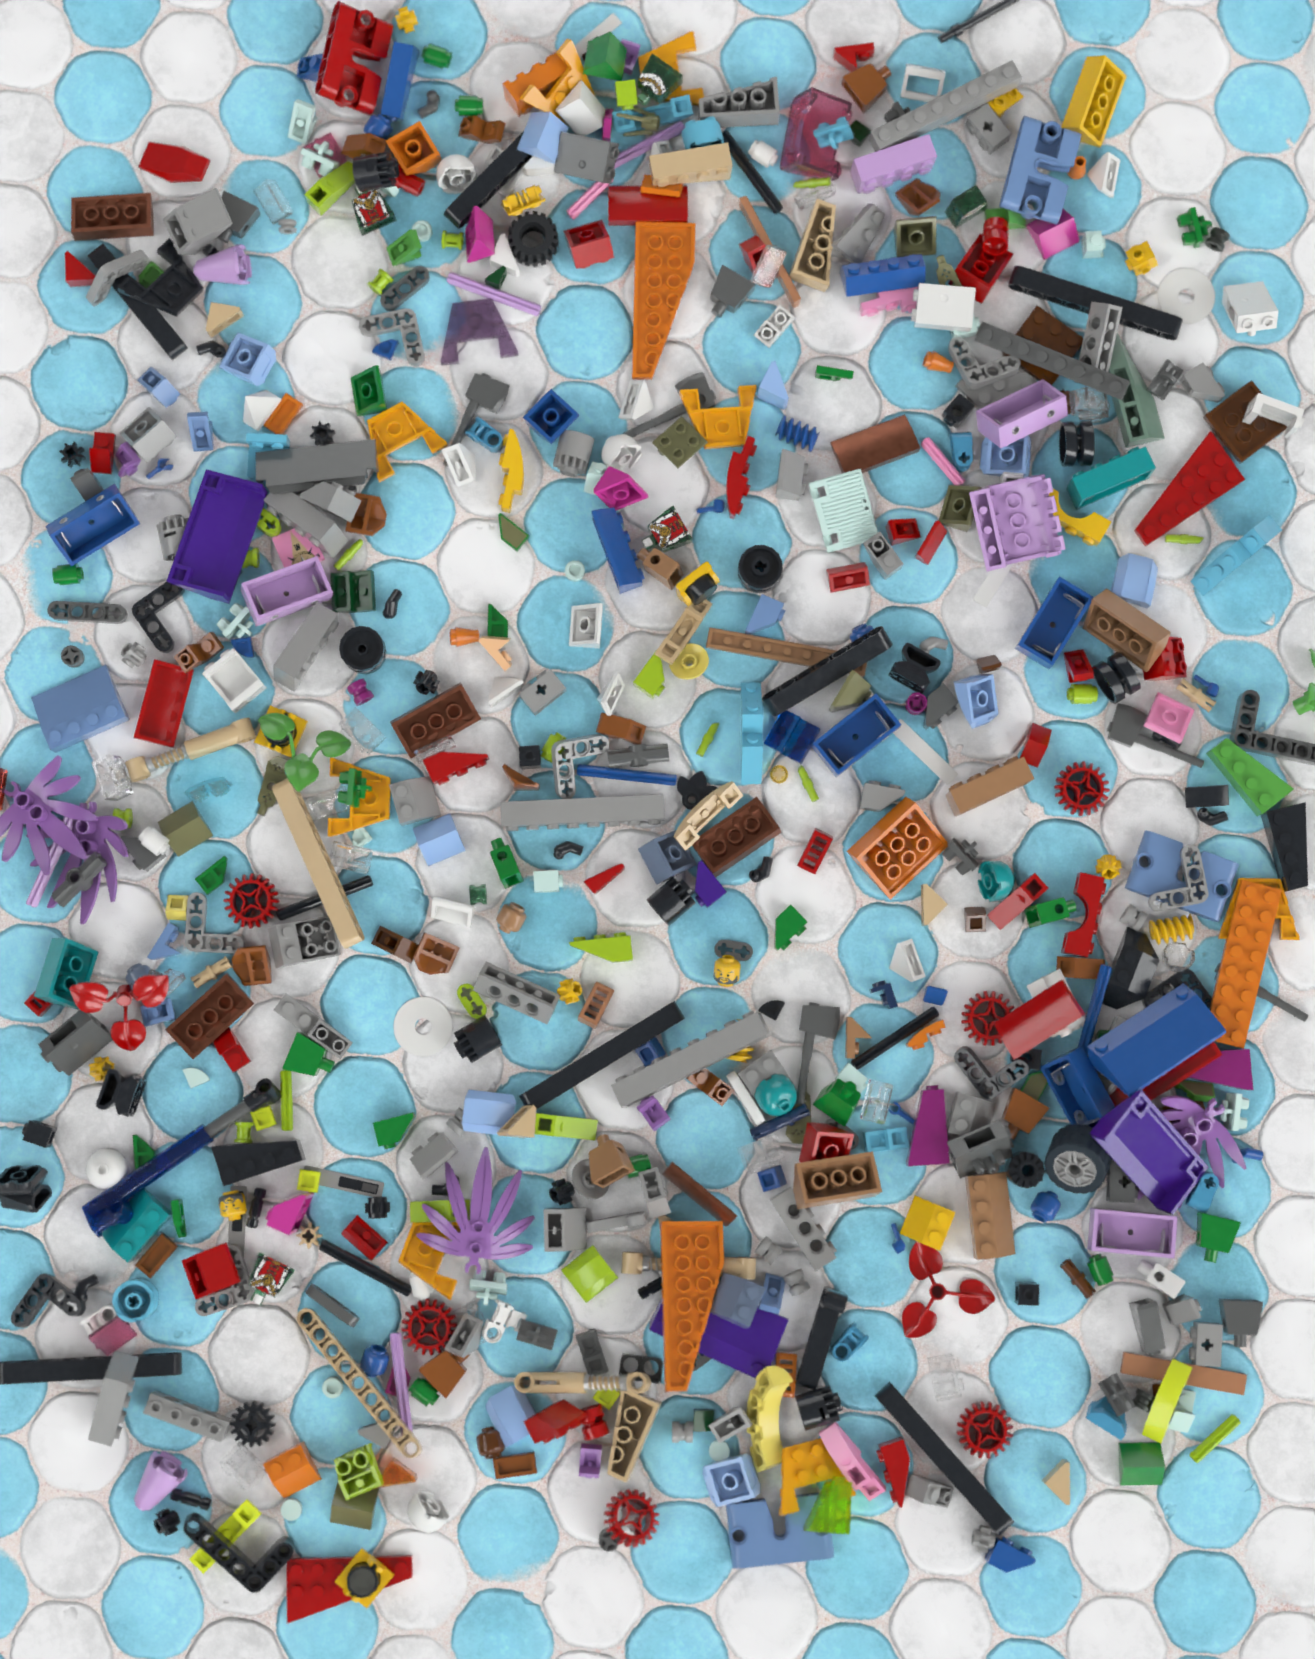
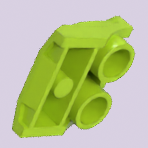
(589, 1273)
(358, 1471)

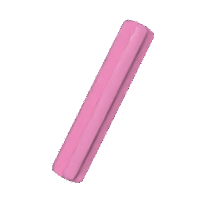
(586, 199)
(943, 463)

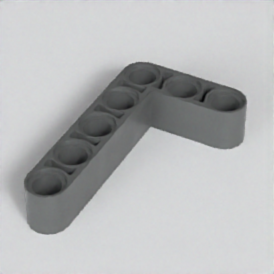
(1270, 741)

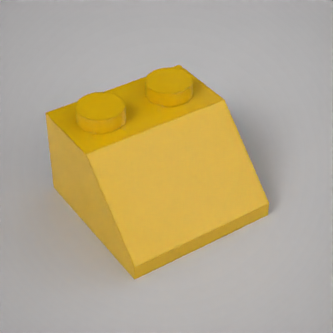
(927, 1222)

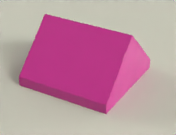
(479, 236)
(1054, 238)
(618, 489)

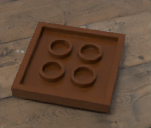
(1051, 333)
(1237, 436)

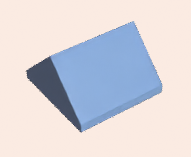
(542, 136)
(772, 388)
(438, 839)

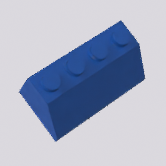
(883, 275)
(616, 549)

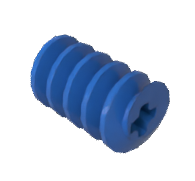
(797, 433)

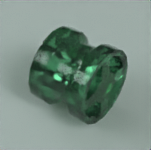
(478, 894)

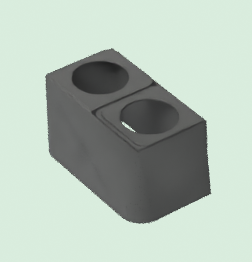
(641, 1362)

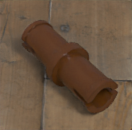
(1077, 1278)

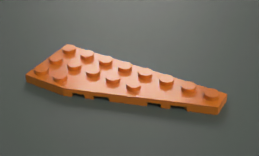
(661, 275)
(690, 1275)

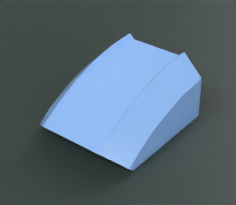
(248, 359)
(1010, 458)
(1135, 579)
(977, 698)
(487, 1111)
(508, 1412)
(731, 1480)

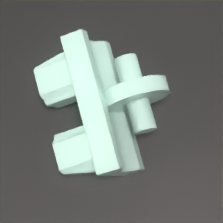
(311, 157)
(242, 615)
(1231, 1114)
(497, 1287)

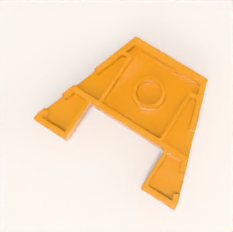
(668, 53)
(563, 86)
(721, 426)
(396, 429)
(371, 810)
(1286, 922)
(425, 1260)
(803, 1466)

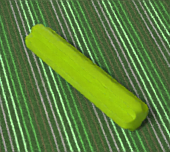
(286, 1100)
(1215, 1438)

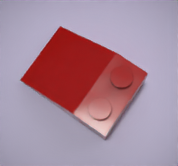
(981, 269)

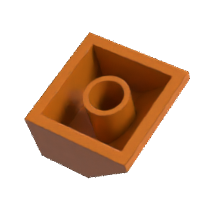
(414, 150)
(292, 1470)

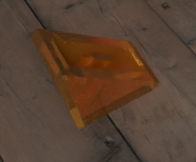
(397, 1473)

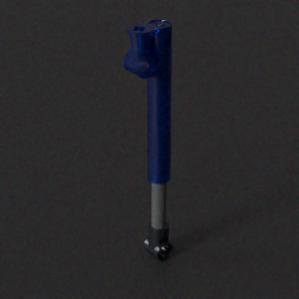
(113, 1206)

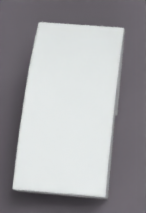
(774, 326)

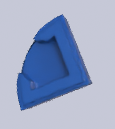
(386, 349)
(244, 646)

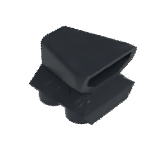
(914, 668)
(121, 1093)
(23, 1188)

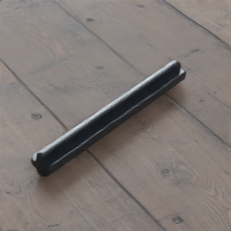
(752, 174)
(315, 901)
(894, 1038)
(365, 1268)

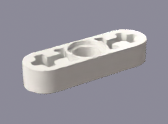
(745, 1098)

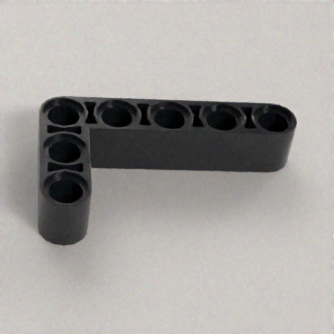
(830, 1305)
(236, 1556)

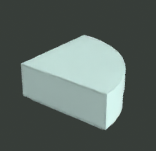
(361, 837)
(195, 1077)

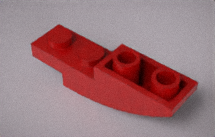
(736, 484)

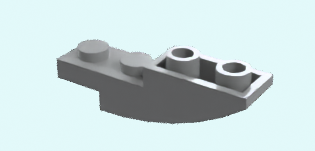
(313, 1026)

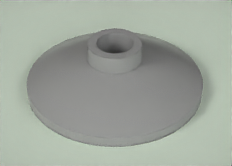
(579, 1175)

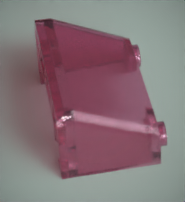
(801, 149)

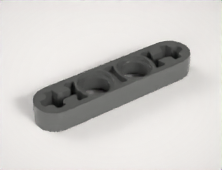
(87, 612)

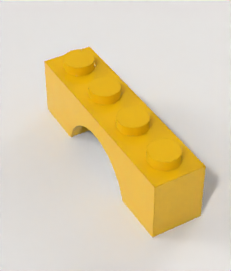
(1089, 528)

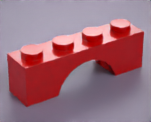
(1089, 890)

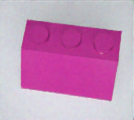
(289, 1215)

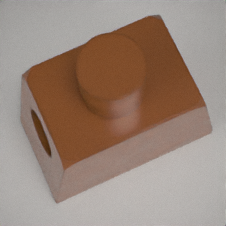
(866, 85)
(1022, 1112)
(444, 1371)

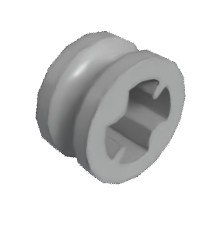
(287, 226)

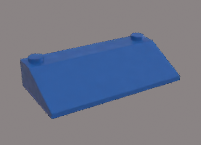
(1155, 1040)

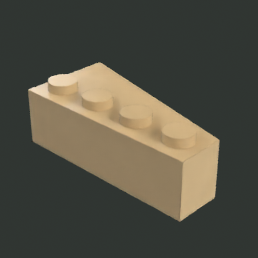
(691, 165)
(813, 255)
(633, 1423)

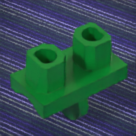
(1197, 227)
(356, 787)

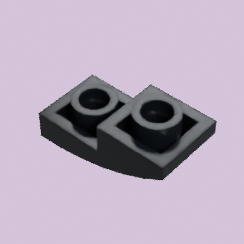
(1207, 796)

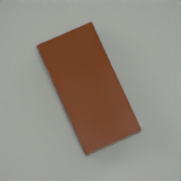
(156, 1255)
(515, 1465)

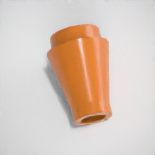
(1078, 169)
(936, 362)
(463, 636)

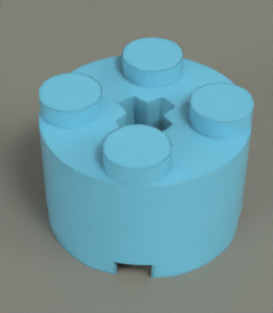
(702, 133)
(125, 1306)

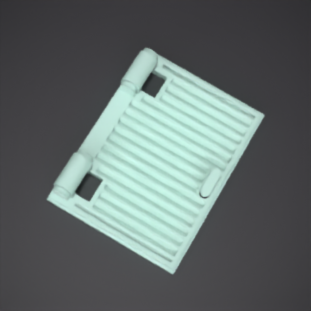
(844, 510)

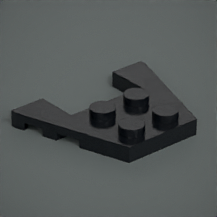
(172, 289)

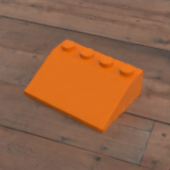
(898, 847)

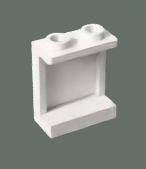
(1276, 411)
(233, 680)

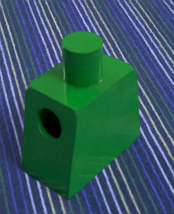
(508, 868)
(1049, 911)
(307, 1057)
(838, 1100)
(1215, 1234)

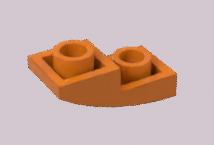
(917, 1040)

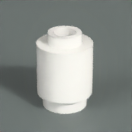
(763, 153)
(154, 841)
(419, 1287)

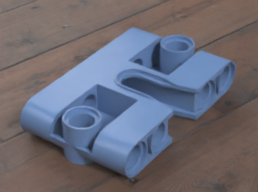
(1029, 186)
(1162, 873)
(764, 1547)

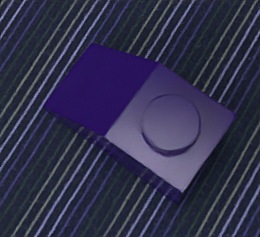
(707, 886)

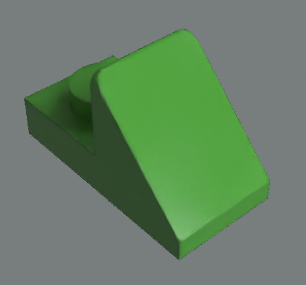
(1013, 218)
(405, 248)

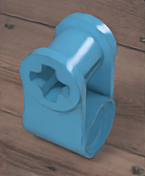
(482, 433)
(961, 447)
(1202, 1194)
(849, 1341)

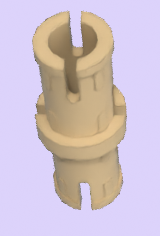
(1196, 695)
(211, 972)

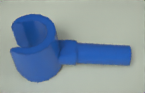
(161, 465)
(718, 507)
(1212, 688)
(901, 1113)
(899, 1245)

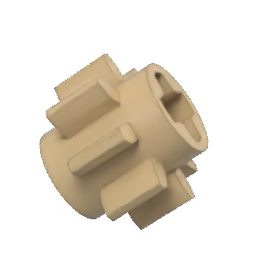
(313, 1231)

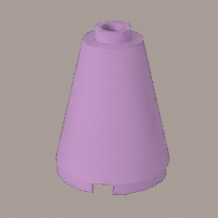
(225, 266)
(158, 1480)

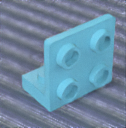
(263, 442)

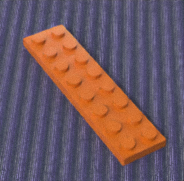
(1243, 960)

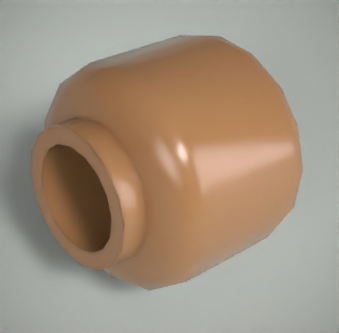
(511, 917)

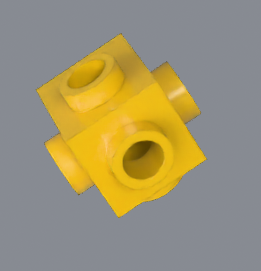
(1141, 258)

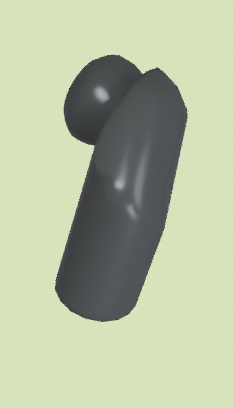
(431, 105)

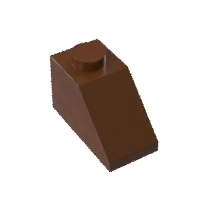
(395, 944)

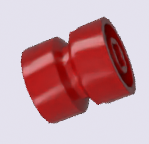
(995, 236)
(593, 1424)

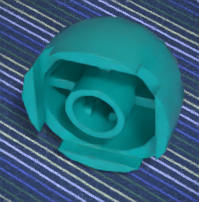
(996, 880)
(776, 1095)

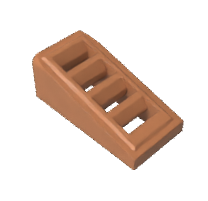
(587, 1020)

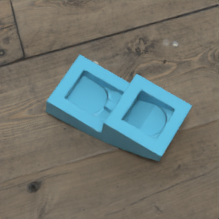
(885, 1139)

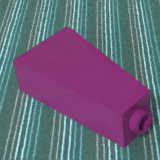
(1229, 1070)
(929, 1132)

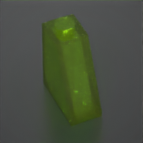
(831, 1509)

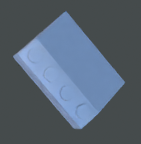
(79, 709)

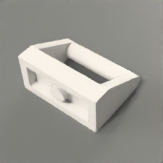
(926, 72)
(452, 911)

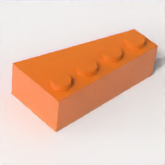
(540, 75)

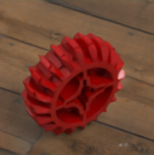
(1072, 785)
(257, 893)
(990, 1008)
(423, 1319)
(980, 1438)
(640, 1536)

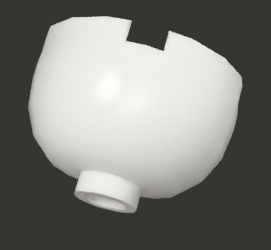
(455, 173)
(620, 451)
(106, 1168)
(426, 1513)

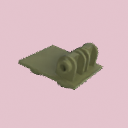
(679, 442)

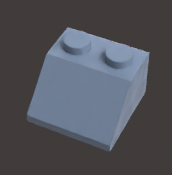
(666, 857)
(736, 1300)

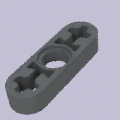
(404, 296)
(332, 1305)

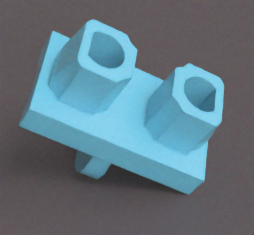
(833, 134)

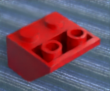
(1169, 663)
(211, 1271)
(554, 1421)

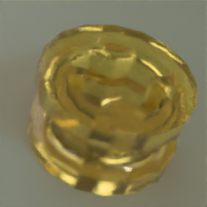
(783, 778)

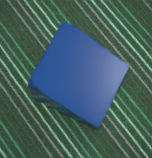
(935, 995)
(650, 1051)
(772, 1178)

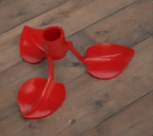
(147, 988)
(917, 1318)

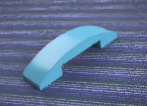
(669, 113)

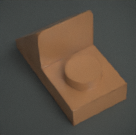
(853, 1031)

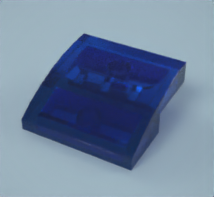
(792, 736)

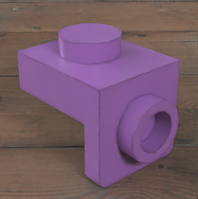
(631, 55)
(128, 458)
(653, 1112)
(590, 1460)

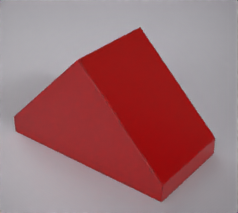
(76, 273)
(902, 530)
(1035, 744)

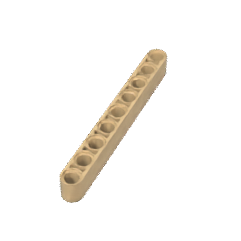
(318, 864)
(350, 1377)

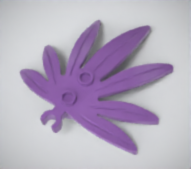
(35, 810)
(93, 839)
(1199, 1125)
(477, 1235)

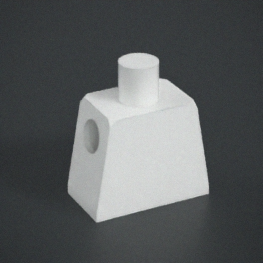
(1170, 1283)

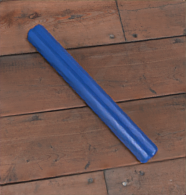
(627, 775)
(1095, 1006)

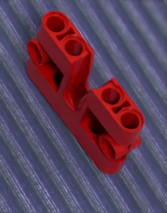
(339, 71)

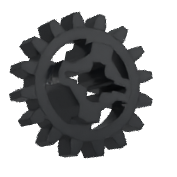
(261, 1423)

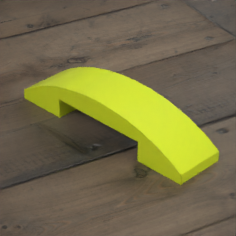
(1166, 1400)
(231, 1529)

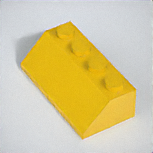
(1094, 99)

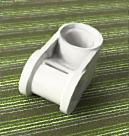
(97, 1319)

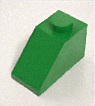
(392, 1130)

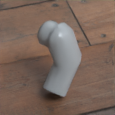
(933, 642)

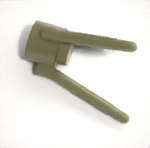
(649, 122)

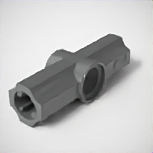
(638, 755)
(79, 879)

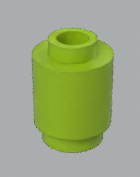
(1082, 693)
(546, 750)

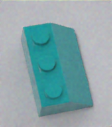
(64, 966)
(133, 1236)

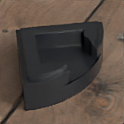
(772, 1009)

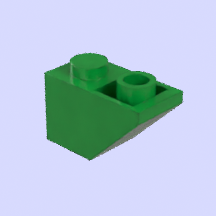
(786, 926)

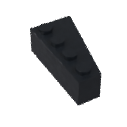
(1288, 844)
(252, 1159)

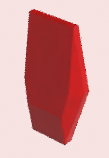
(174, 163)

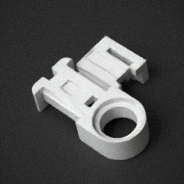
(501, 1317)

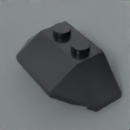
(1131, 970)

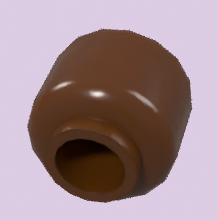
(490, 1443)

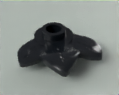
(694, 787)

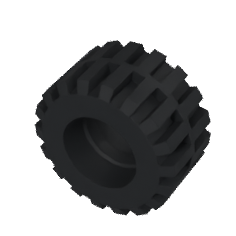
(530, 223)

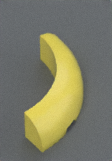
(764, 1414)

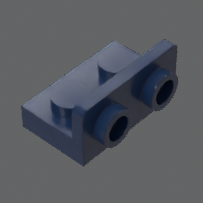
(887, 998)

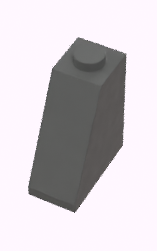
(1148, 1326)

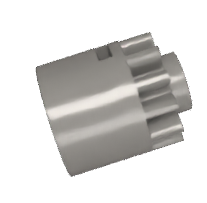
(573, 453)
(170, 535)

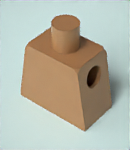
(661, 567)
(608, 1162)

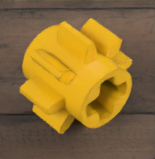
(406, 19)
(1108, 866)
(569, 991)
(100, 1067)

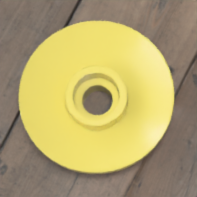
(694, 655)

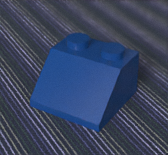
(550, 416)

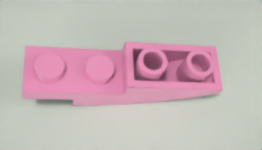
(890, 301)
(849, 1461)

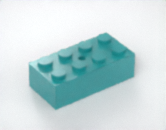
(1110, 477)

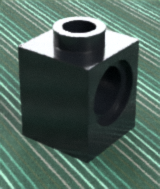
(963, 405)
(530, 757)
(1035, 1059)
(39, 1133)
(1027, 1293)

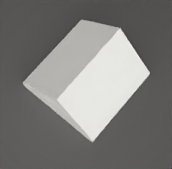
(582, 110)
(586, 625)

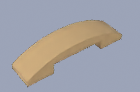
(682, 631)
(704, 812)

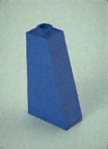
(399, 80)

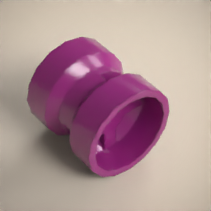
(360, 692)
(917, 700)

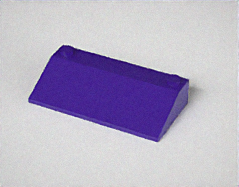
(217, 536)
(1150, 1151)
(739, 1348)

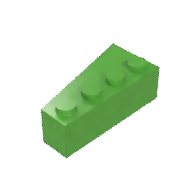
(1248, 777)

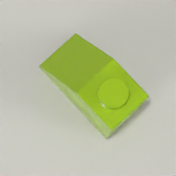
(626, 94)
(651, 678)

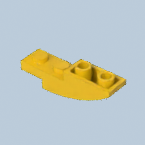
(513, 465)

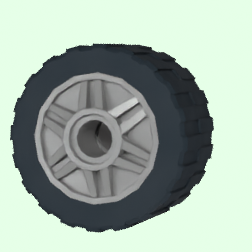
(1076, 1160)

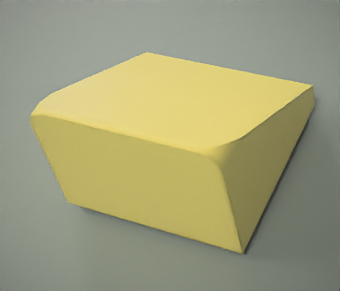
(176, 907)

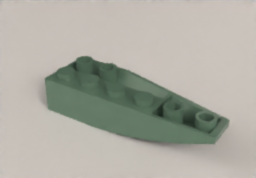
(1137, 410)

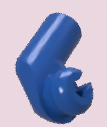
(1251, 1153)

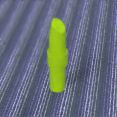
(812, 183)
(1183, 539)
(348, 555)
(707, 739)
(807, 784)

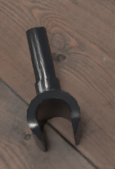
(209, 250)

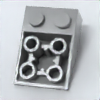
(197, 222)
(303, 941)

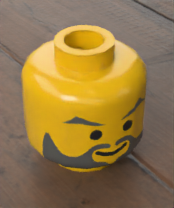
(726, 971)
(232, 1205)

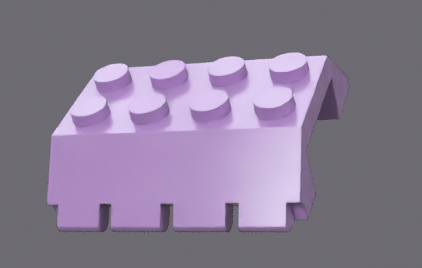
(1017, 521)

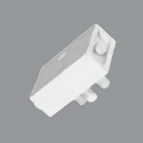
(943, 307)
(1250, 307)
(1045, 982)

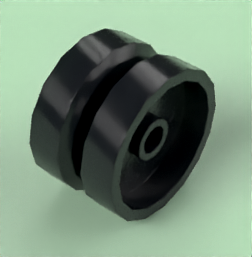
(1076, 443)
(751, 577)
(354, 641)
(1116, 677)

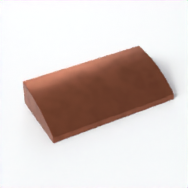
(112, 216)
(876, 445)
(435, 719)
(736, 837)
(209, 1016)
(699, 1194)

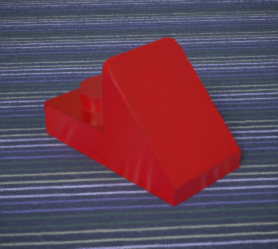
(849, 54)
(102, 453)
(1078, 666)
(231, 1050)

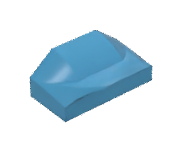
(1102, 1415)

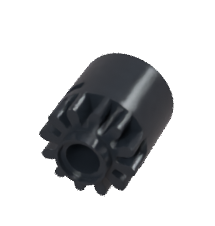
(375, 171)
(672, 900)
(476, 1039)
(1014, 1169)
(818, 1407)

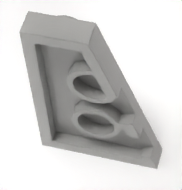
(859, 236)

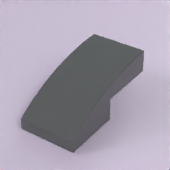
(592, 1353)

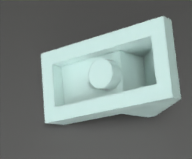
(302, 121)
(1182, 1415)

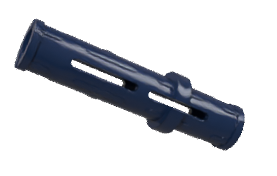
(780, 1122)

